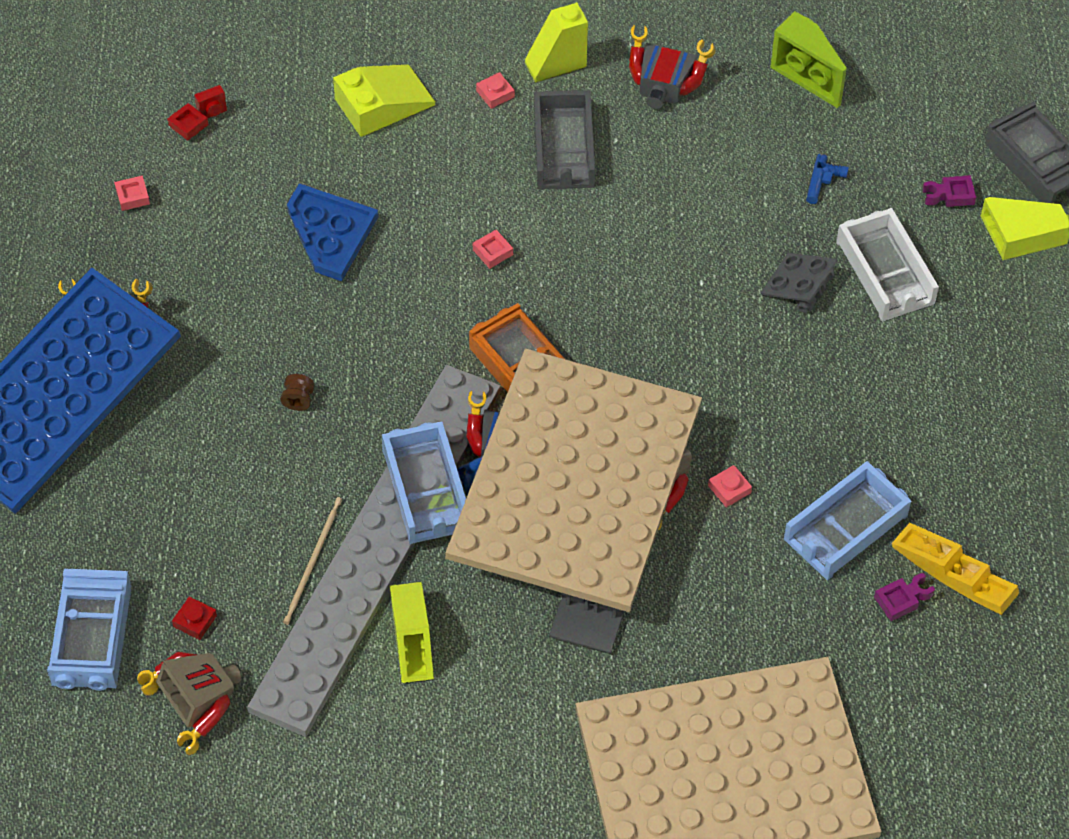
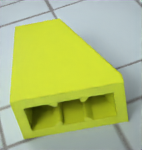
(560, 44)
(1024, 226)
(412, 632)

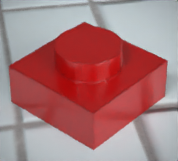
(211, 101)
(188, 121)
(194, 618)

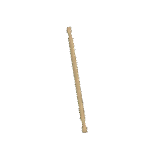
(293, 605)

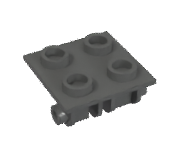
(801, 279)
(586, 623)

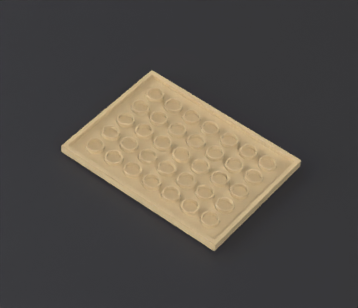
(575, 480)
(729, 759)

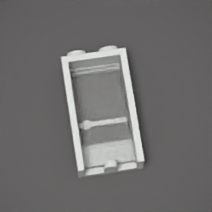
(887, 264)

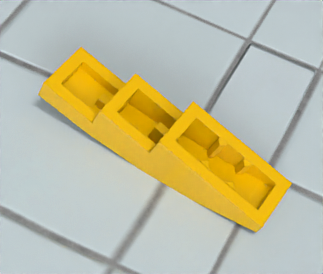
(956, 570)

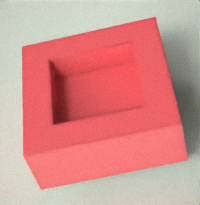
(495, 90)
(132, 193)
(492, 249)
(730, 486)

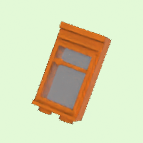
(503, 340)

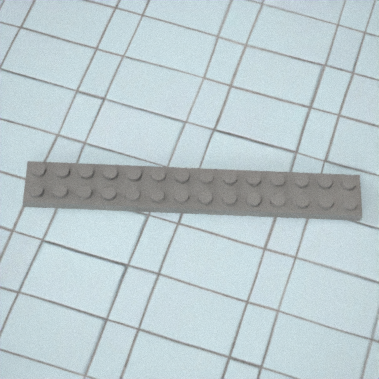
(358, 576)

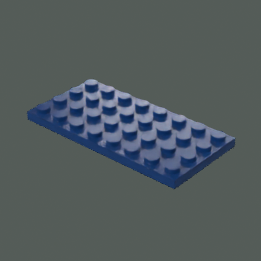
(71, 378)

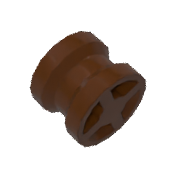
(297, 392)

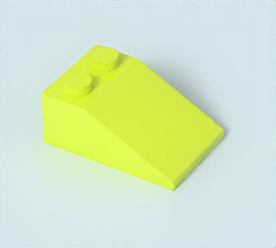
(380, 96)

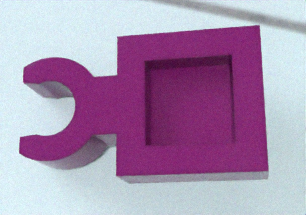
(954, 190)
(900, 599)

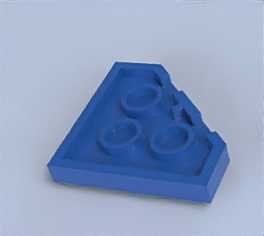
(330, 228)

